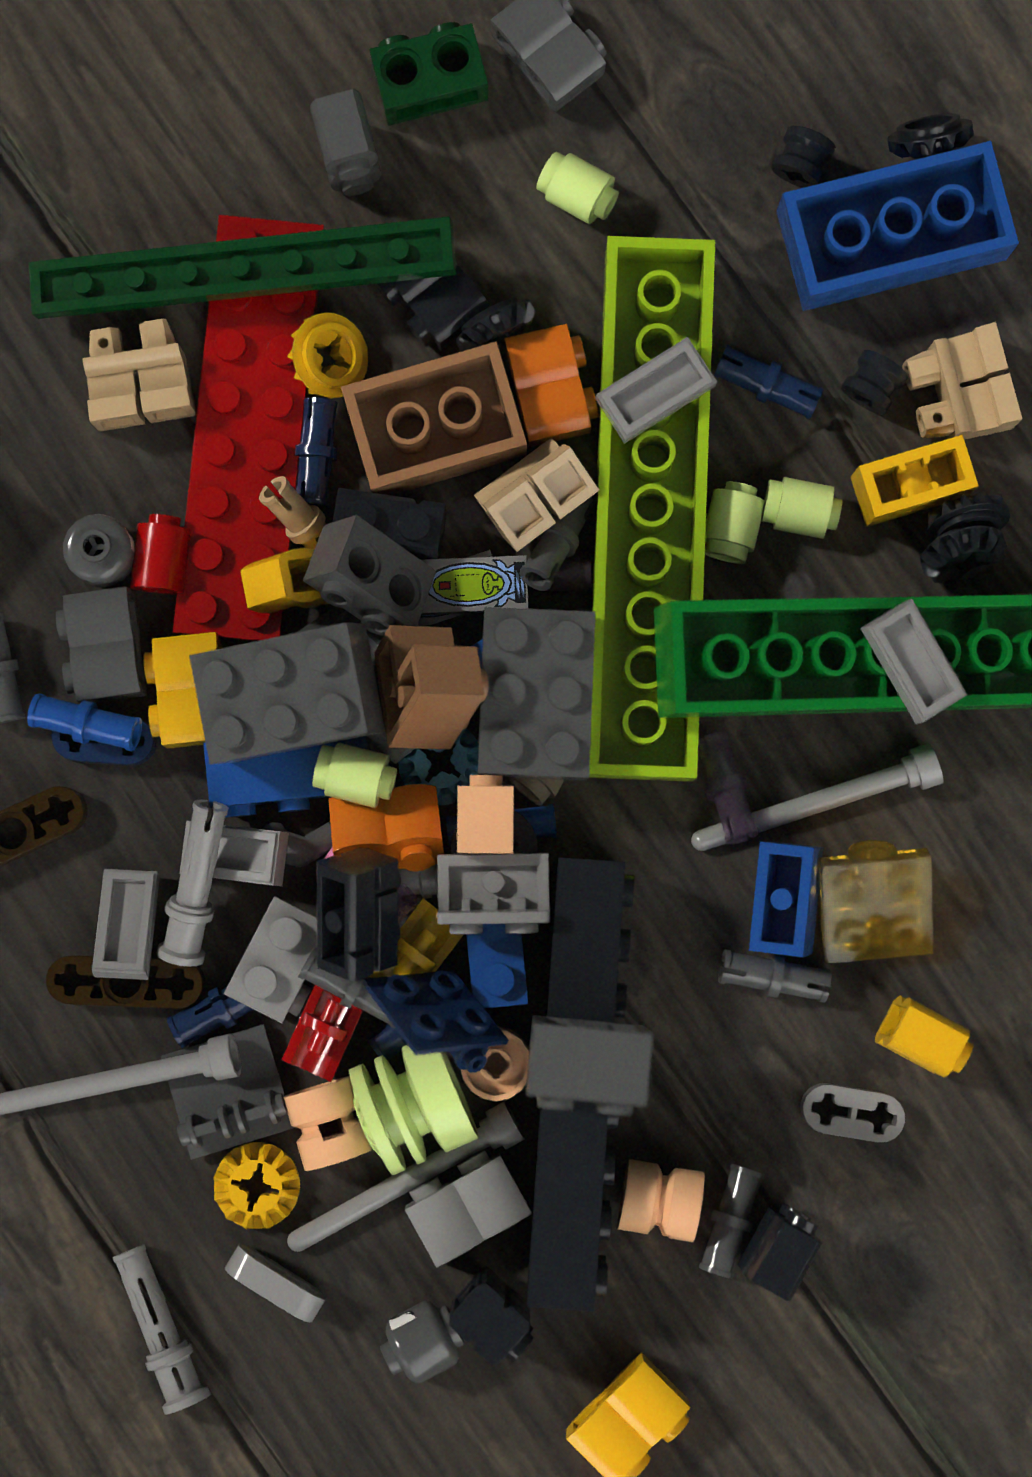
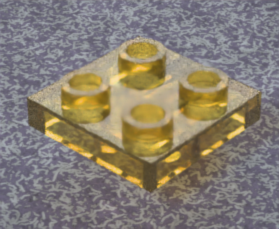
(876, 903)

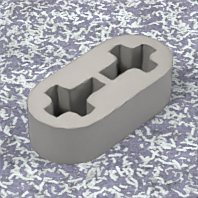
(849, 1125)
(275, 1283)

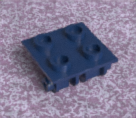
(437, 1015)

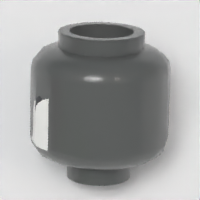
(82, 547)
(421, 1342)

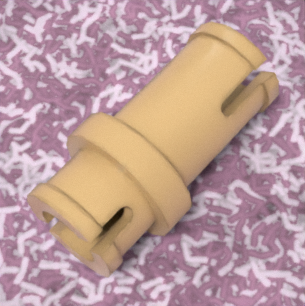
(301, 521)

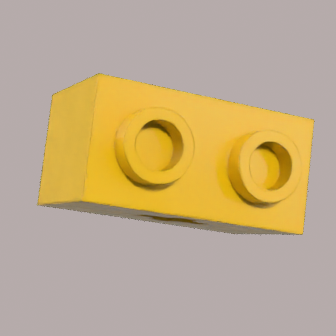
(914, 480)

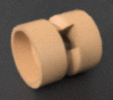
(504, 1071)
(320, 1105)
(661, 1200)

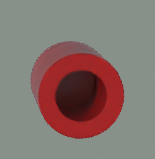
(160, 555)

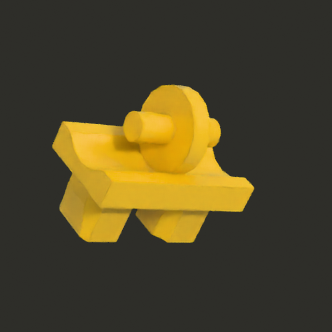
(421, 943)

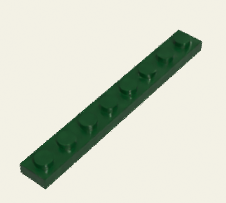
(243, 268)

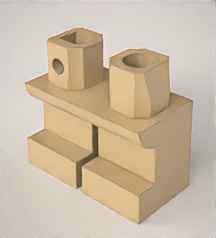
(116, 373)
(968, 384)
(539, 483)

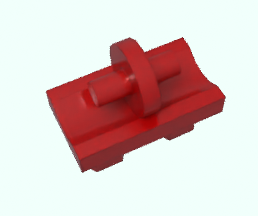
(322, 1034)

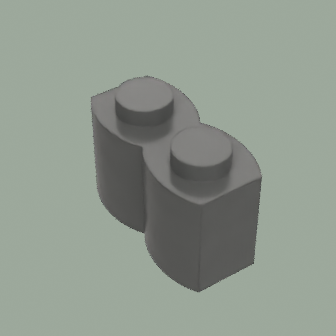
(549, 48)
(346, 142)
(103, 645)

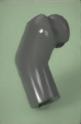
(307, 848)

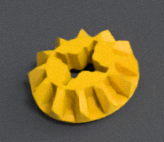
(347, 349)
(278, 1172)

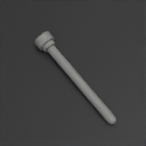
(916, 769)
(216, 1058)
(495, 1130)

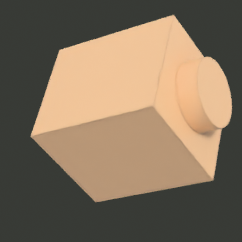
(485, 815)

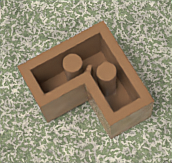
(427, 686)

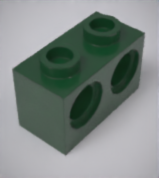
(433, 87)

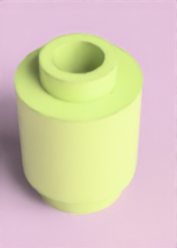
(577, 187)
(801, 507)
(733, 522)
(354, 774)

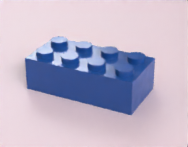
(897, 225)

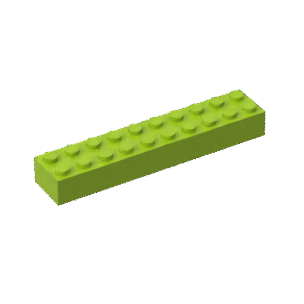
(648, 506)

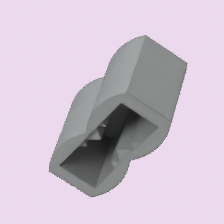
(466, 1208)

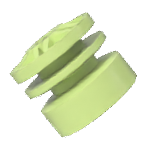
(410, 1106)

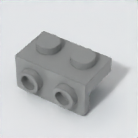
(493, 890)
(273, 961)

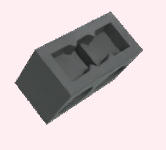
(369, 575)

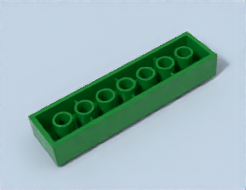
(817, 661)

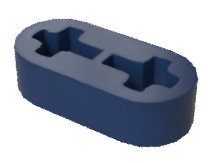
(106, 753)

